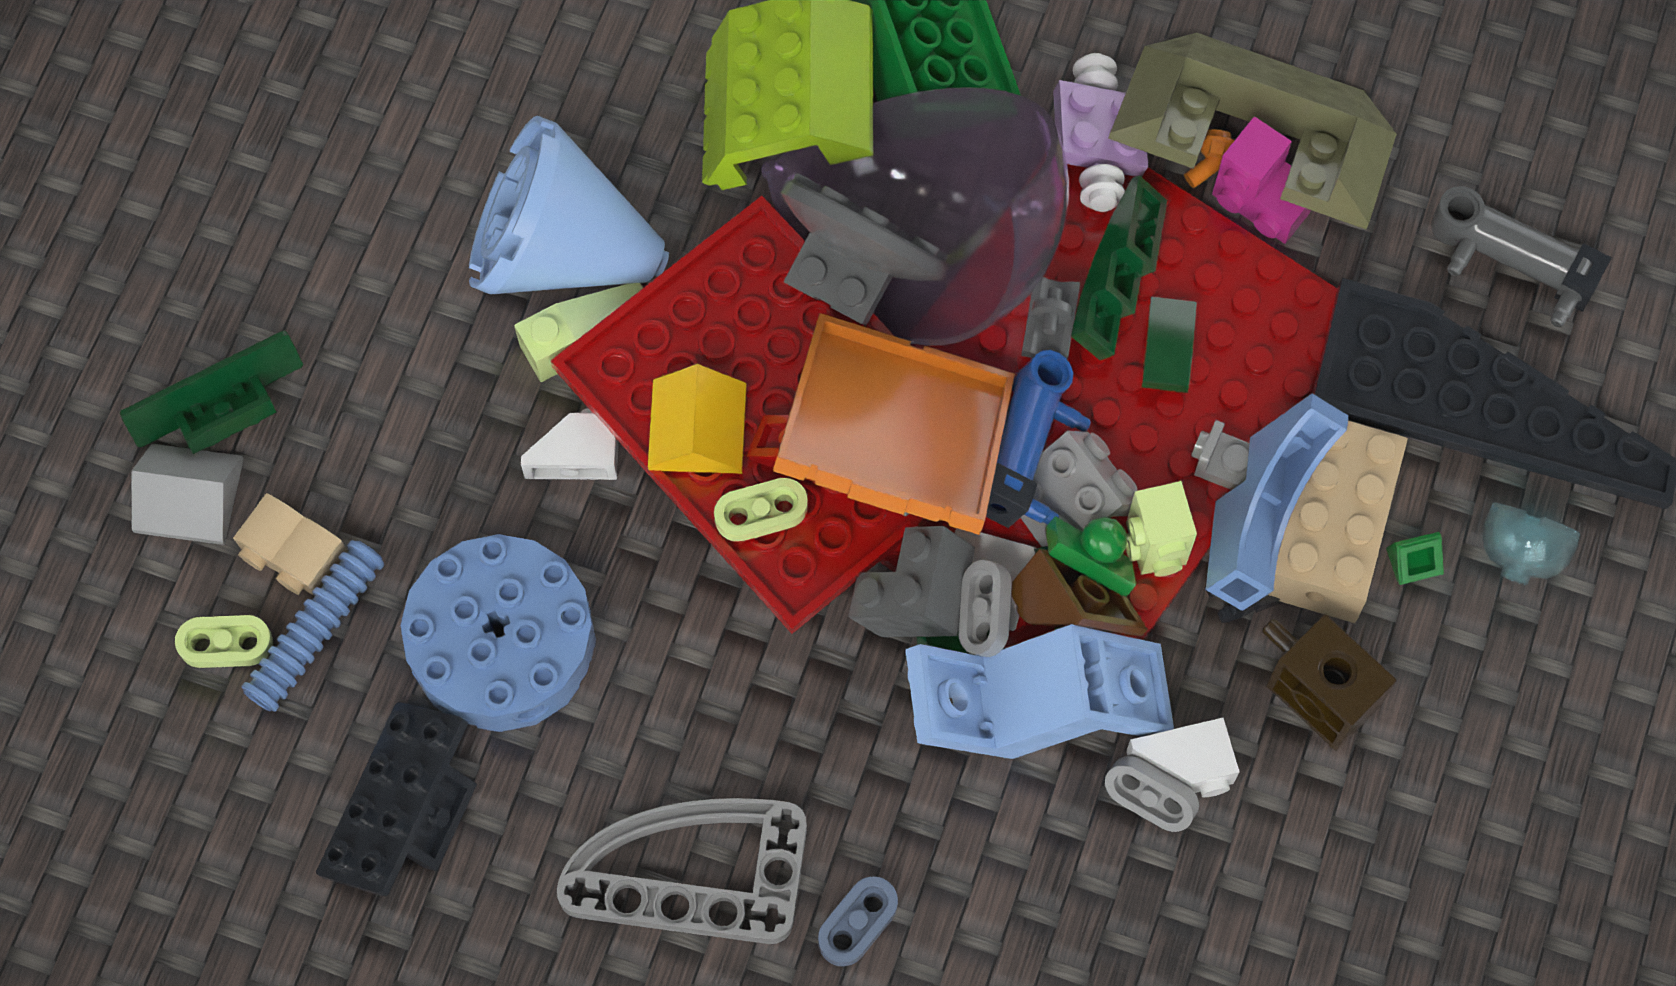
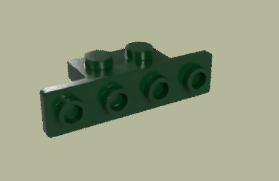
(217, 398)

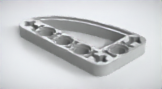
(700, 898)

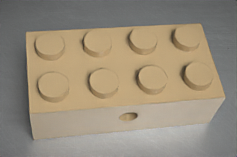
(1340, 524)

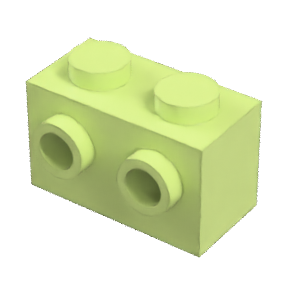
(1160, 529)

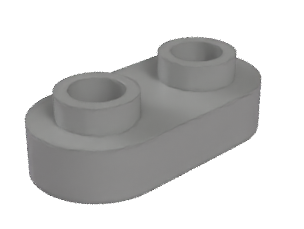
(985, 609)
(1151, 793)

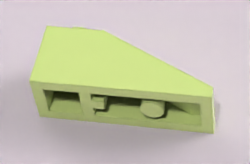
(563, 323)

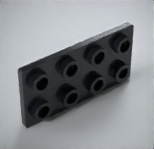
(402, 803)

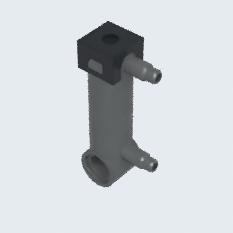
(1520, 247)

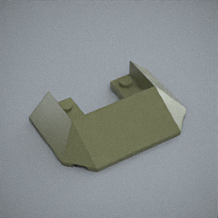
(1338, 126)

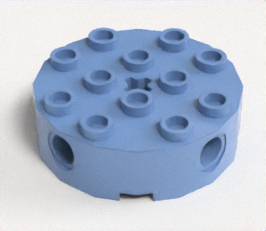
(489, 587)

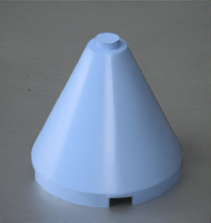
(559, 223)

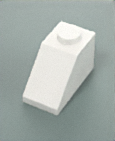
(573, 450)
(1192, 754)

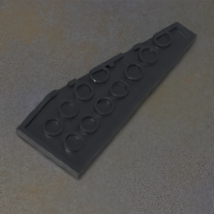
(1429, 379)

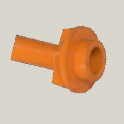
(1213, 149)

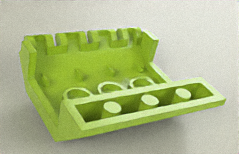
(786, 82)

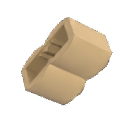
(289, 545)

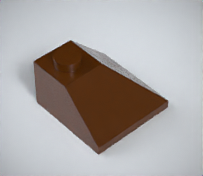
(1061, 596)

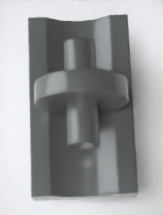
(1050, 317)

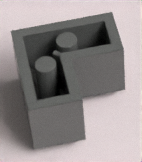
(923, 591)

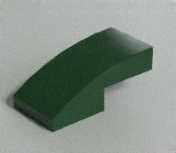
(1169, 344)

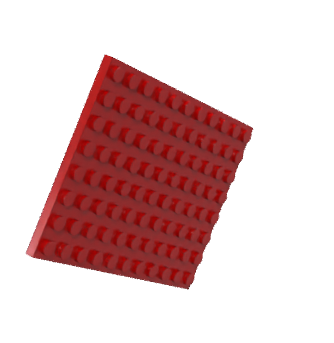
(1252, 361)

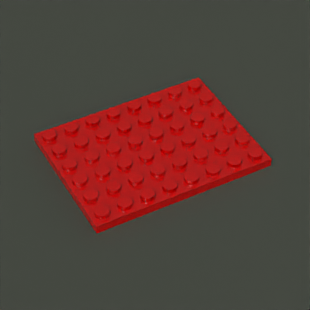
(738, 317)

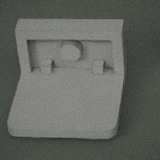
(1079, 483)

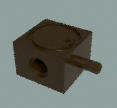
(1327, 679)

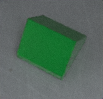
(1417, 558)

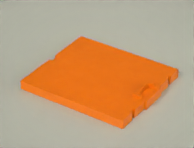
(896, 424)

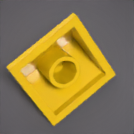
(697, 422)

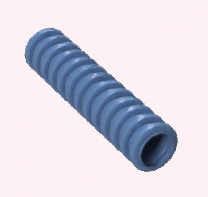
(313, 625)

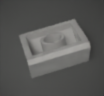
(184, 493)

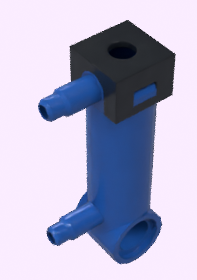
(1026, 428)

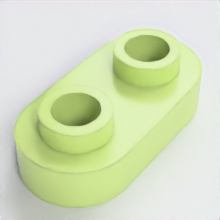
(759, 507)
(226, 641)

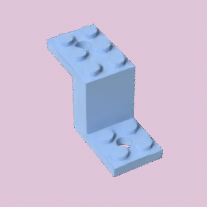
(1038, 692)

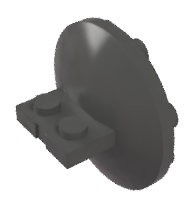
(852, 251)

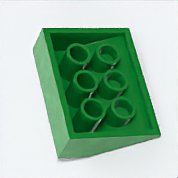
(936, 47)

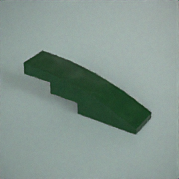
(1123, 256)

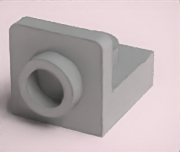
(1221, 457)

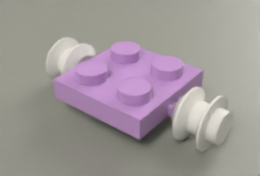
(1084, 121)

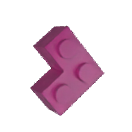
(1254, 178)

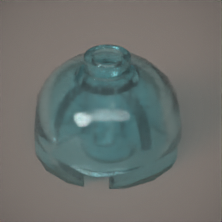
(1527, 544)

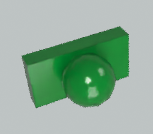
(1094, 551)

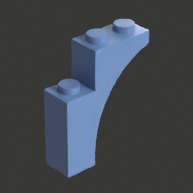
(1255, 514)

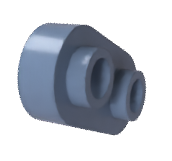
(857, 922)

